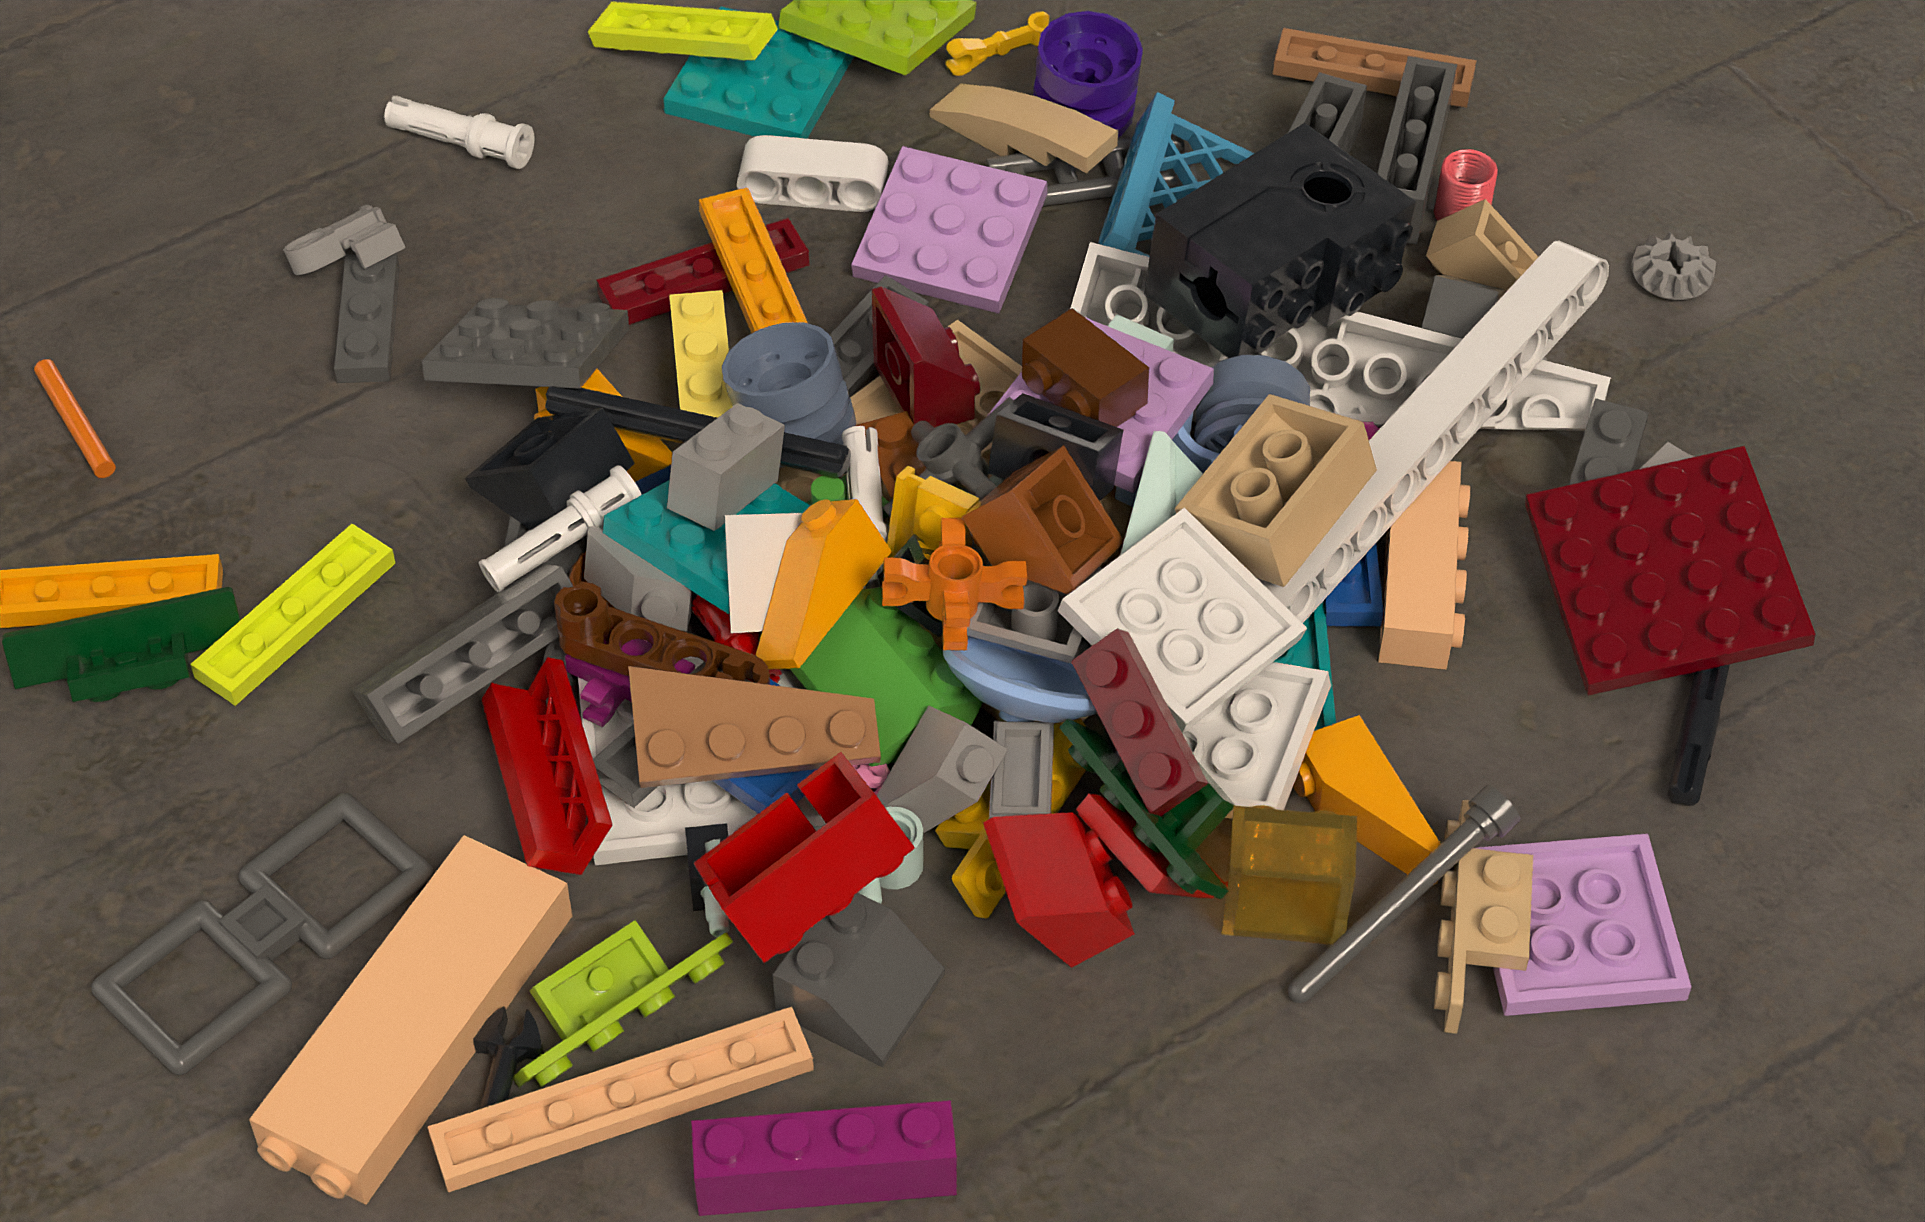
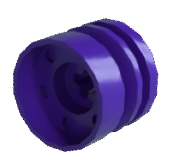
(1090, 67)

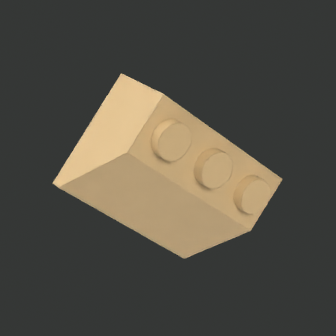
(1281, 485)

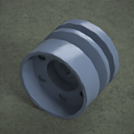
(793, 379)
(1237, 392)

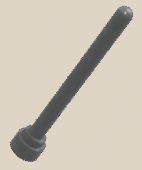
(1488, 816)

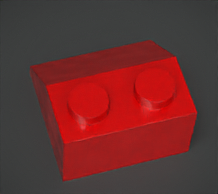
(1060, 883)

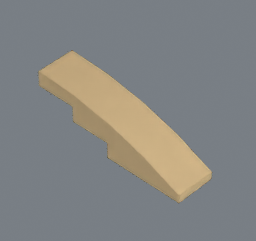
(1025, 123)

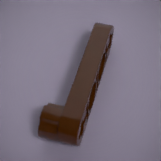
(587, 621)

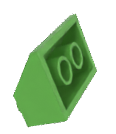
(894, 661)

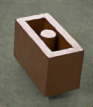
(1084, 370)

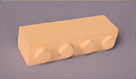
(1423, 575)

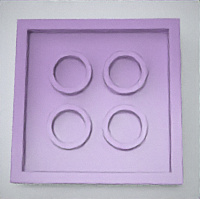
(950, 229)
(1173, 394)
(1595, 929)

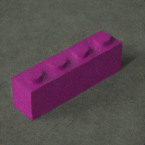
(824, 1158)

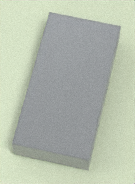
(1025, 773)

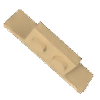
(1488, 918)

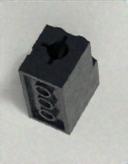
(1278, 243)

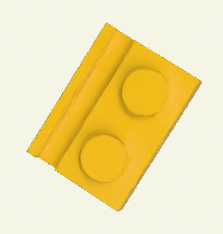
(919, 509)

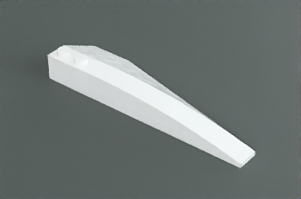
(1354, 366)

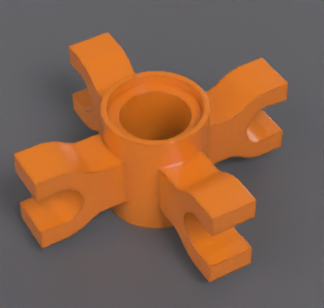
(954, 583)

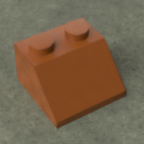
(1048, 520)

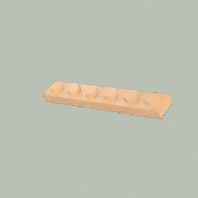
(620, 1099)

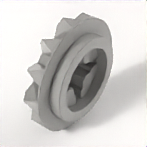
(1659, 276)

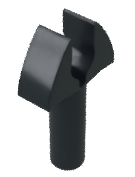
(505, 1057)

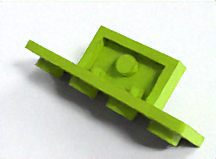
(606, 986)

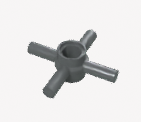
(956, 456)

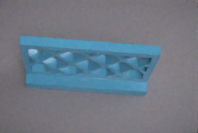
(1142, 166)

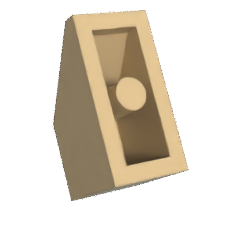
(1479, 247)

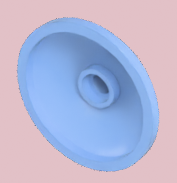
(1020, 682)

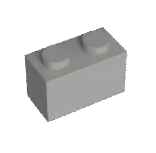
(725, 466)

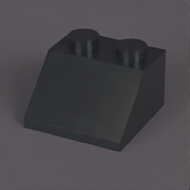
(550, 462)

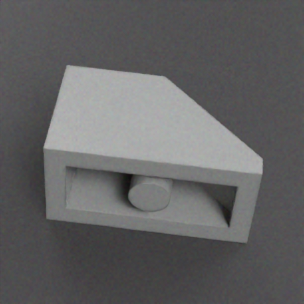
(635, 584)
(941, 769)

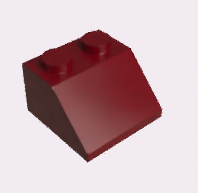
(921, 361)

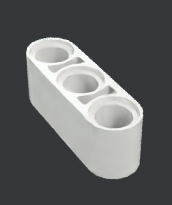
(813, 173)

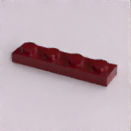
(647, 287)

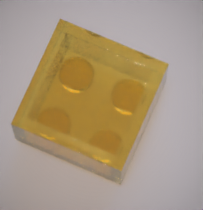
(1289, 874)

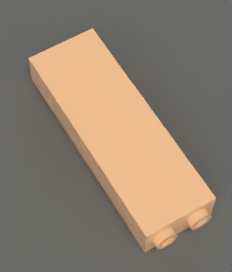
(410, 1021)

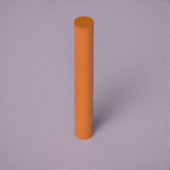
(74, 418)

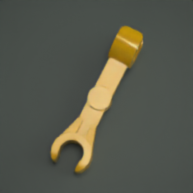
(972, 52)

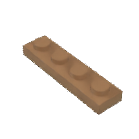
(1378, 66)

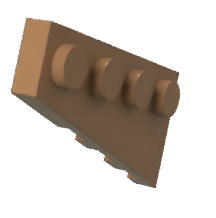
(729, 729)

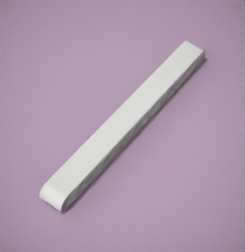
(1450, 411)

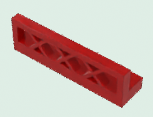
(548, 770)

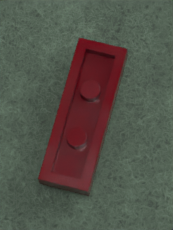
(1139, 722)

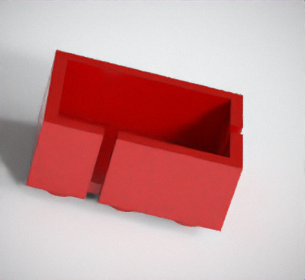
(785, 876)

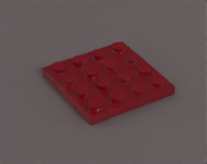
(1668, 570)

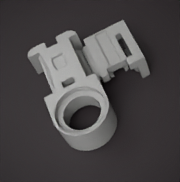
(362, 231)

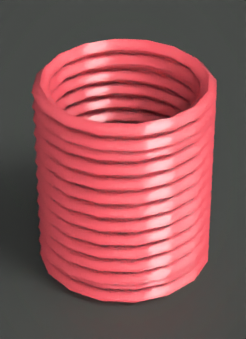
(1464, 181)

